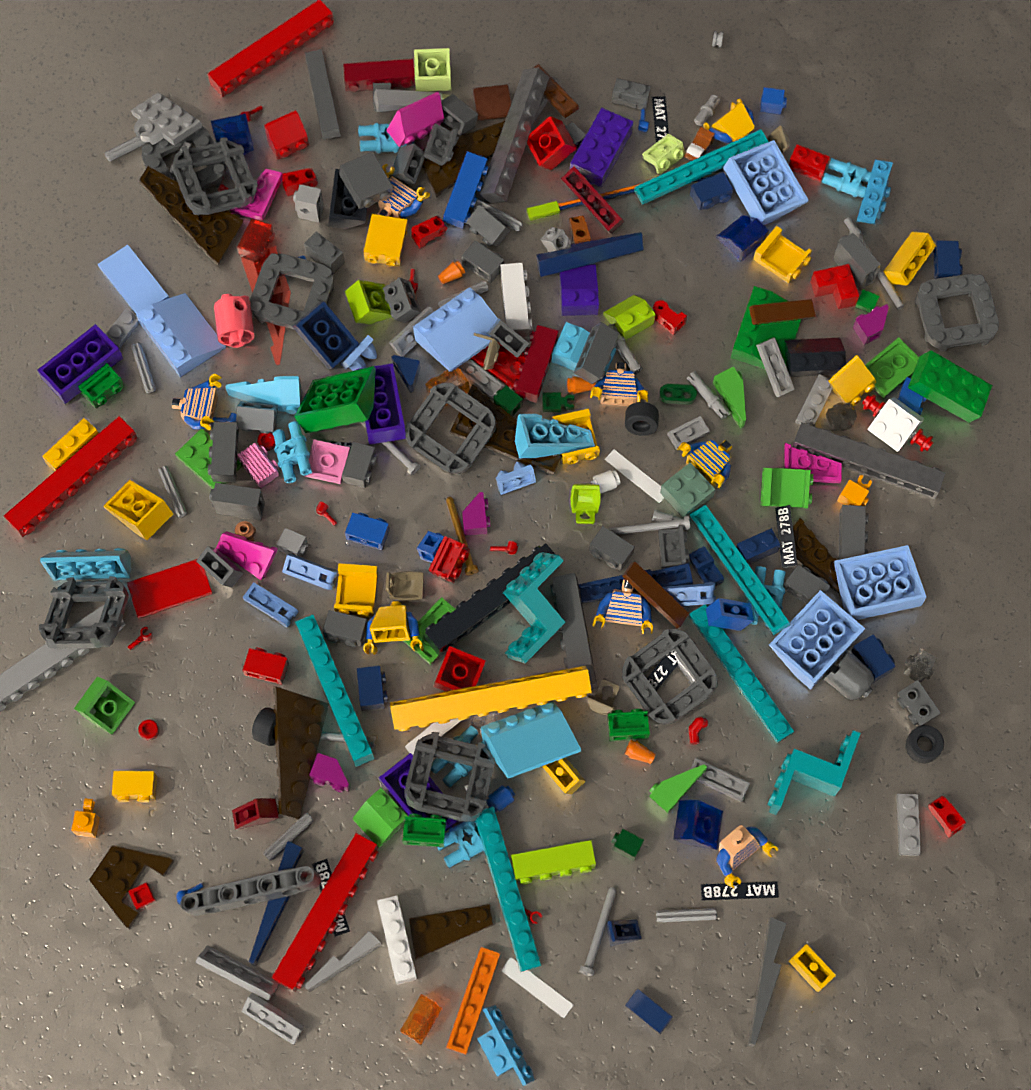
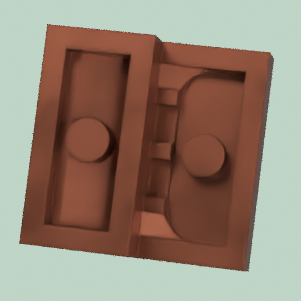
(492, 101)

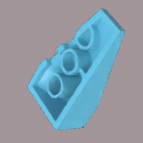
(283, 391)
(542, 437)

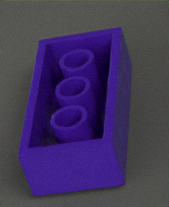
(602, 146)
(79, 362)
(386, 417)
(395, 781)

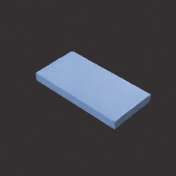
(132, 279)

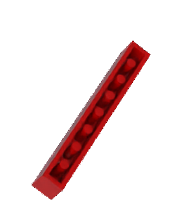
(270, 48)
(71, 476)
(325, 912)

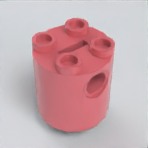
(234, 320)

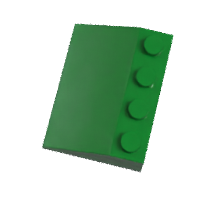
(752, 335)
(337, 400)

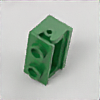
(101, 386)
(628, 725)
(424, 831)

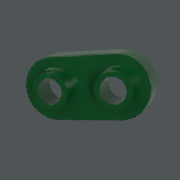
(677, 394)

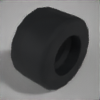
(641, 418)
(264, 727)
(930, 733)

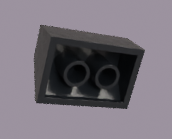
(343, 209)
(814, 356)

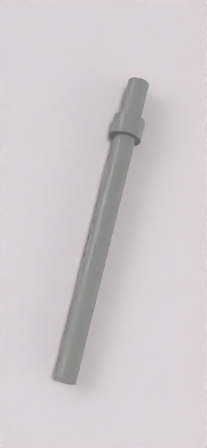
(881, 275)

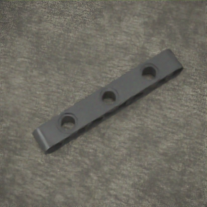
(250, 891)

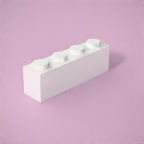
(514, 298)
(397, 940)

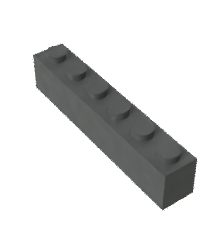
(574, 630)

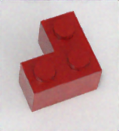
(838, 282)

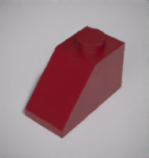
(255, 813)

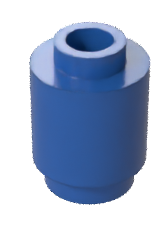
(500, 798)

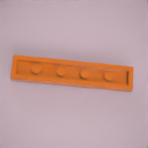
(473, 1001)

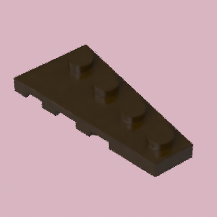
(814, 555)
(445, 928)

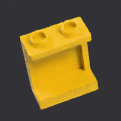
(385, 240)
(782, 256)
(580, 419)
(356, 590)

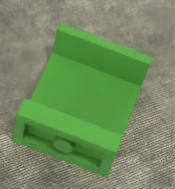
(786, 487)

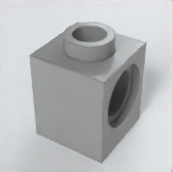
(555, 240)
(292, 543)

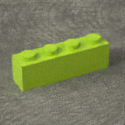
(553, 861)

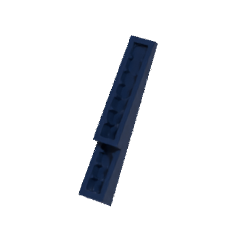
(588, 253)
(671, 576)
(275, 907)

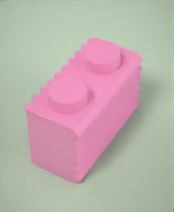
(257, 464)

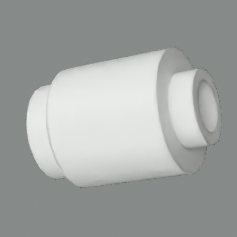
(606, 480)

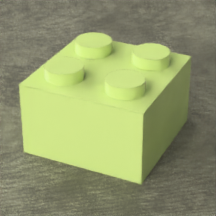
(432, 69)

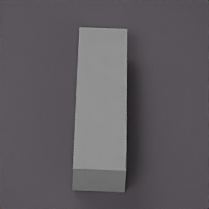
(396, 99)
(365, 946)

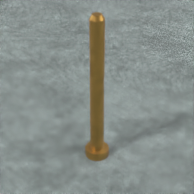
(471, 568)

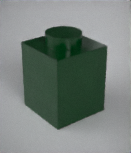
(508, 400)
(627, 844)

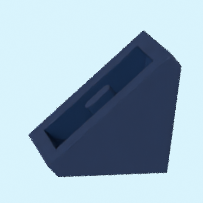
(407, 369)
(623, 931)

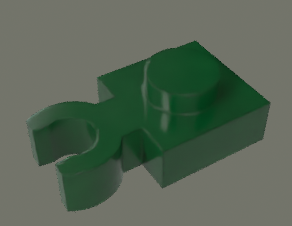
(553, 402)

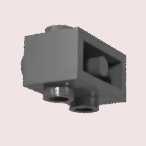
(402, 300)
(921, 702)

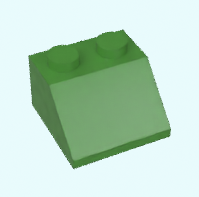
(104, 705)
(380, 818)

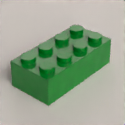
(950, 386)

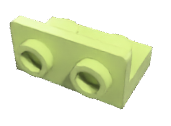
(665, 153)

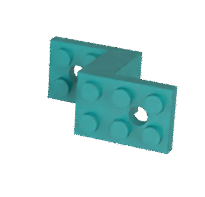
(533, 607)
(813, 772)

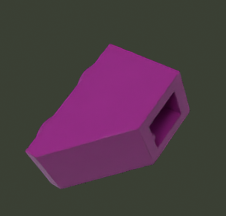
(871, 325)
(474, 516)
(328, 771)

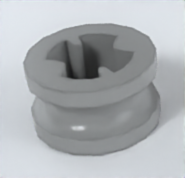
(717, 39)

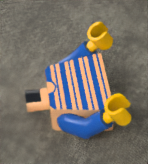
(403, 201)
(619, 387)
(199, 404)
(625, 608)
(738, 847)

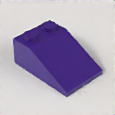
(579, 291)

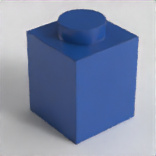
(773, 101)

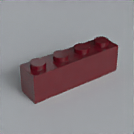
(363, 74)
(592, 200)
(536, 364)

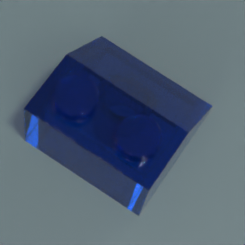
(235, 129)
(743, 236)
(698, 824)

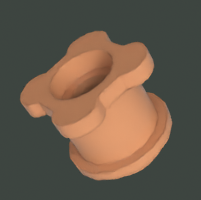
(244, 525)

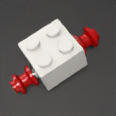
(896, 423)

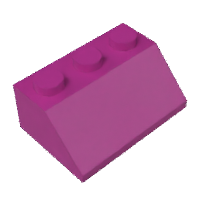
(416, 120)

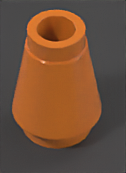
(451, 273)
(578, 385)
(637, 751)

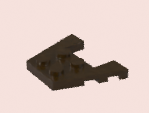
(118, 875)

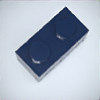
(711, 191)
(947, 259)
(759, 546)
(873, 656)
(371, 688)

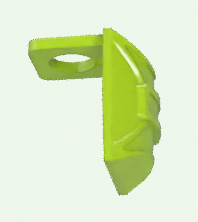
(585, 500)

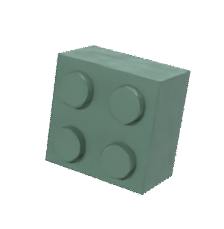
(687, 490)

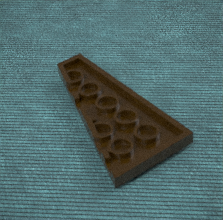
(480, 142)
(210, 232)
(504, 436)
(296, 743)

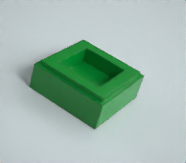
(867, 301)

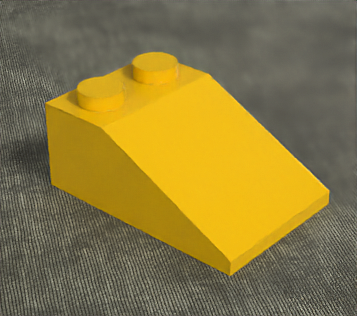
(852, 381)
(139, 509)

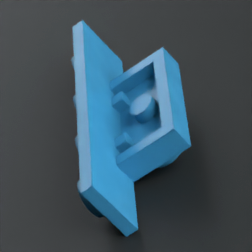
(876, 193)
(502, 1049)

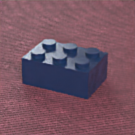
(325, 335)

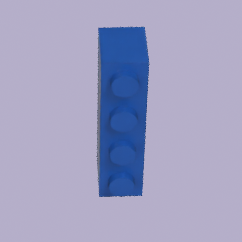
(465, 189)

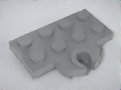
(163, 119)

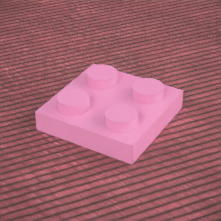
(327, 461)

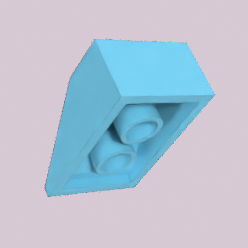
(570, 346)

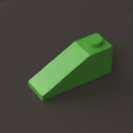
(731, 390)
(673, 789)

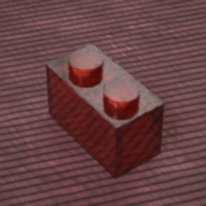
(255, 240)

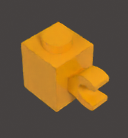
(855, 493)
(86, 822)

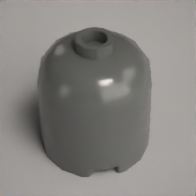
(850, 677)

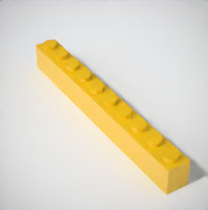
(490, 697)

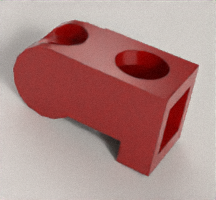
(292, 180)
(428, 231)
(668, 318)
(947, 816)

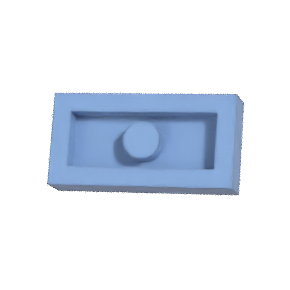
(365, 349)
(520, 477)

